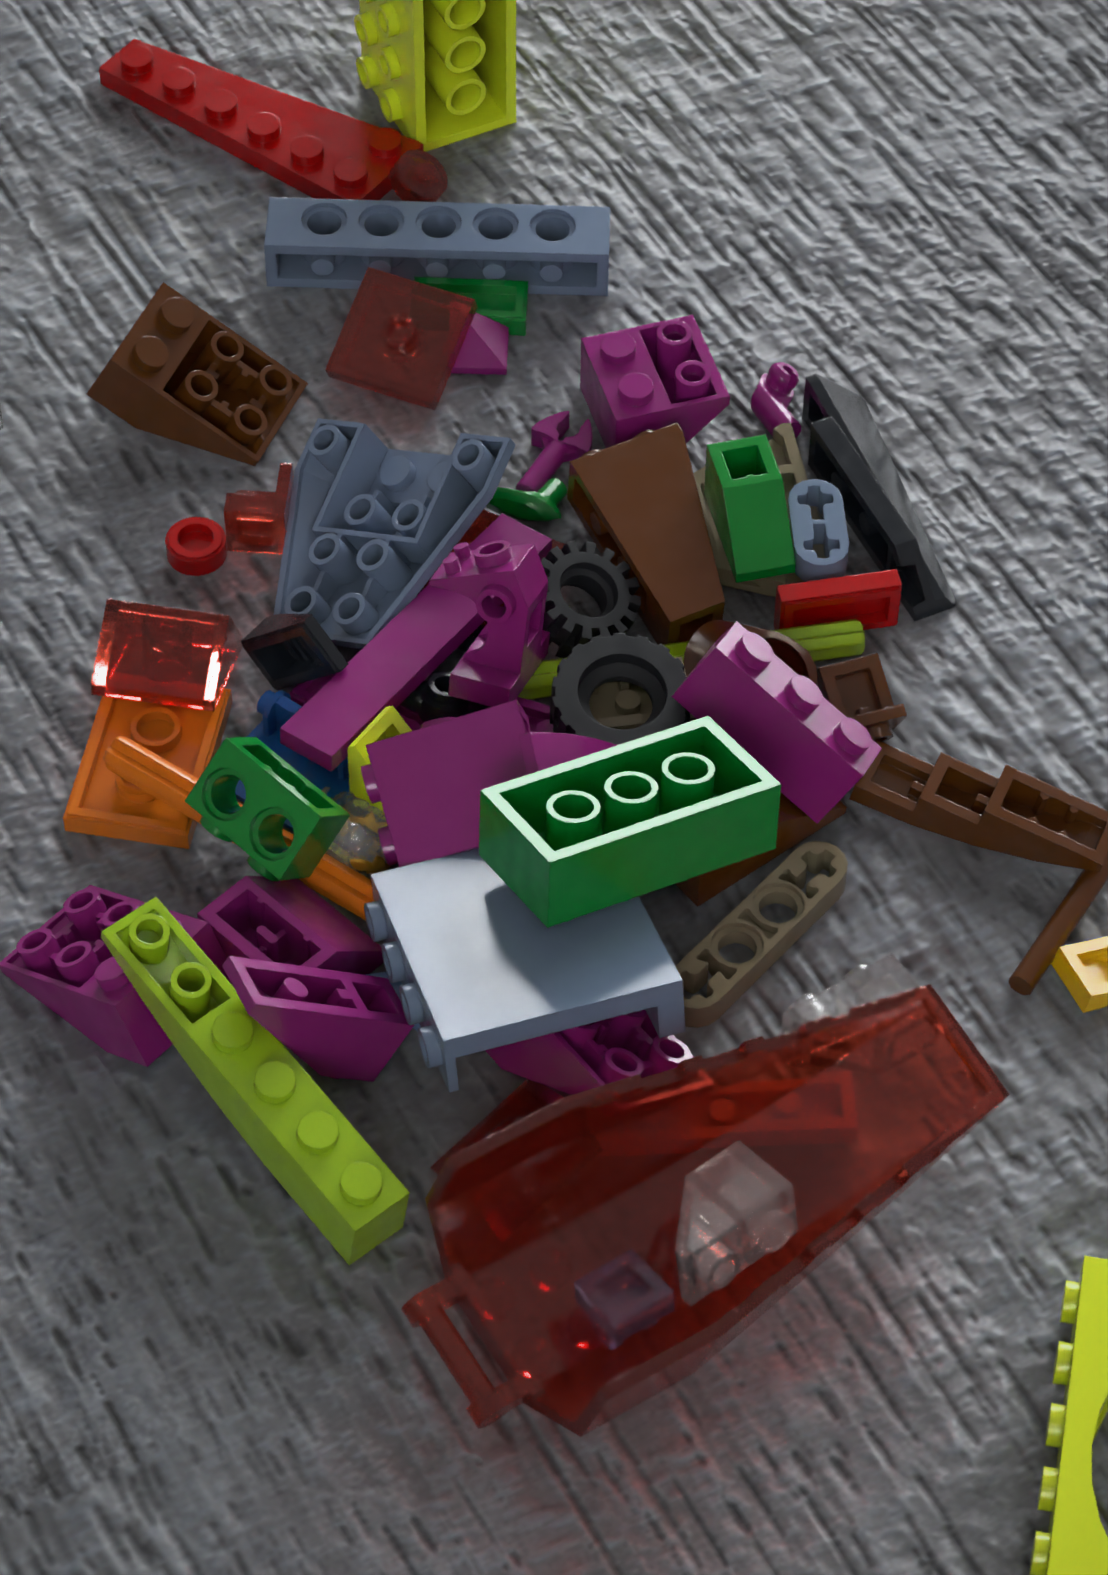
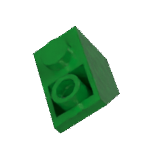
(749, 507)

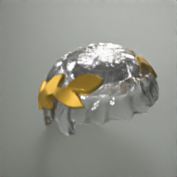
(359, 840)

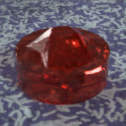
(418, 177)

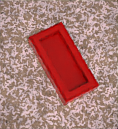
(865, 597)

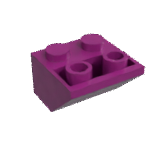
(651, 380)
(288, 926)

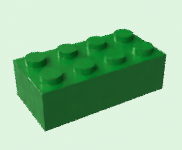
(628, 820)

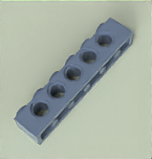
(338, 239)

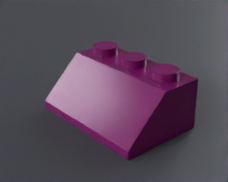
(779, 720)

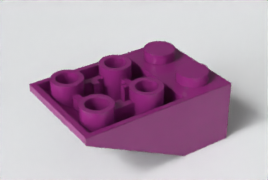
(82, 982)
(593, 1054)

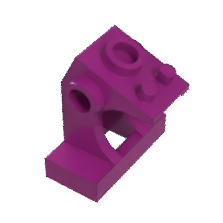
(514, 637)

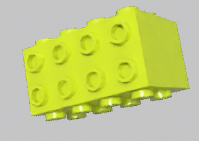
(440, 65)

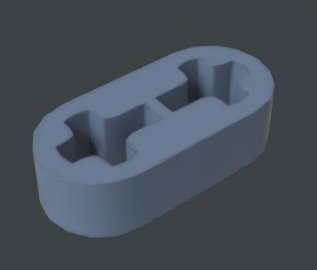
(829, 530)

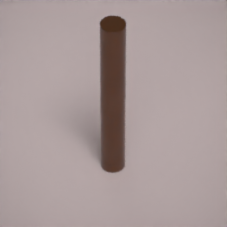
(1058, 930)

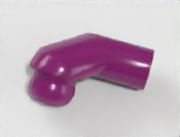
(774, 396)

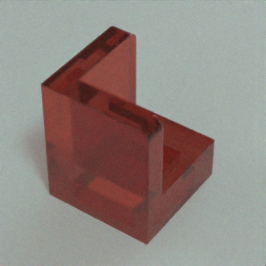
(259, 518)

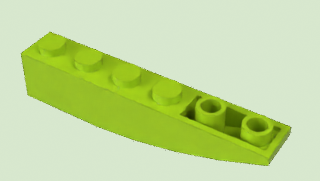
(259, 1085)

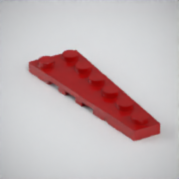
(271, 130)

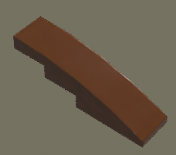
(998, 814)

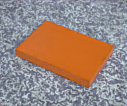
(117, 809)

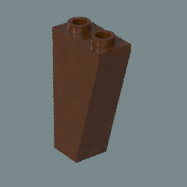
(648, 511)

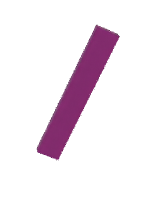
(394, 661)

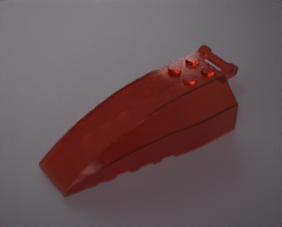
(835, 1108)

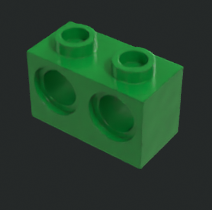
(272, 795)

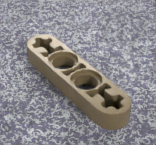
(763, 937)

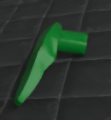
(530, 504)

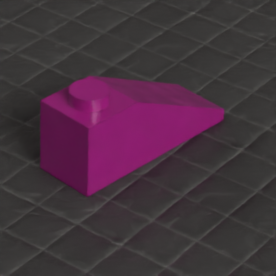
(328, 1018)

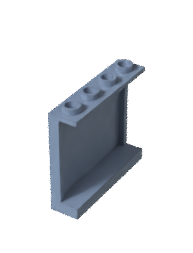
(492, 974)

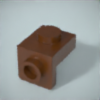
(862, 693)

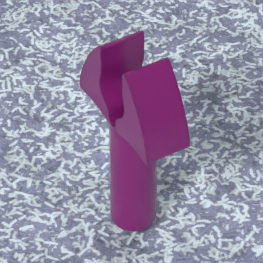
(546, 436)

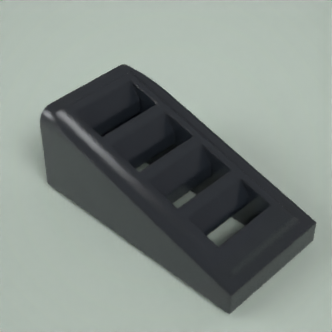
(292, 650)

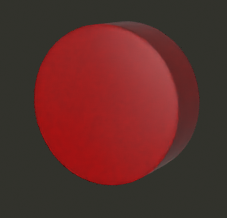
(196, 546)

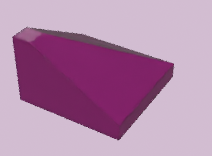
(483, 348)

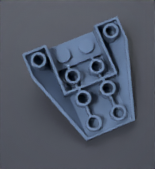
(376, 523)

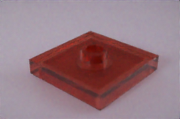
(401, 338)

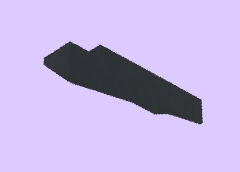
(853, 458)

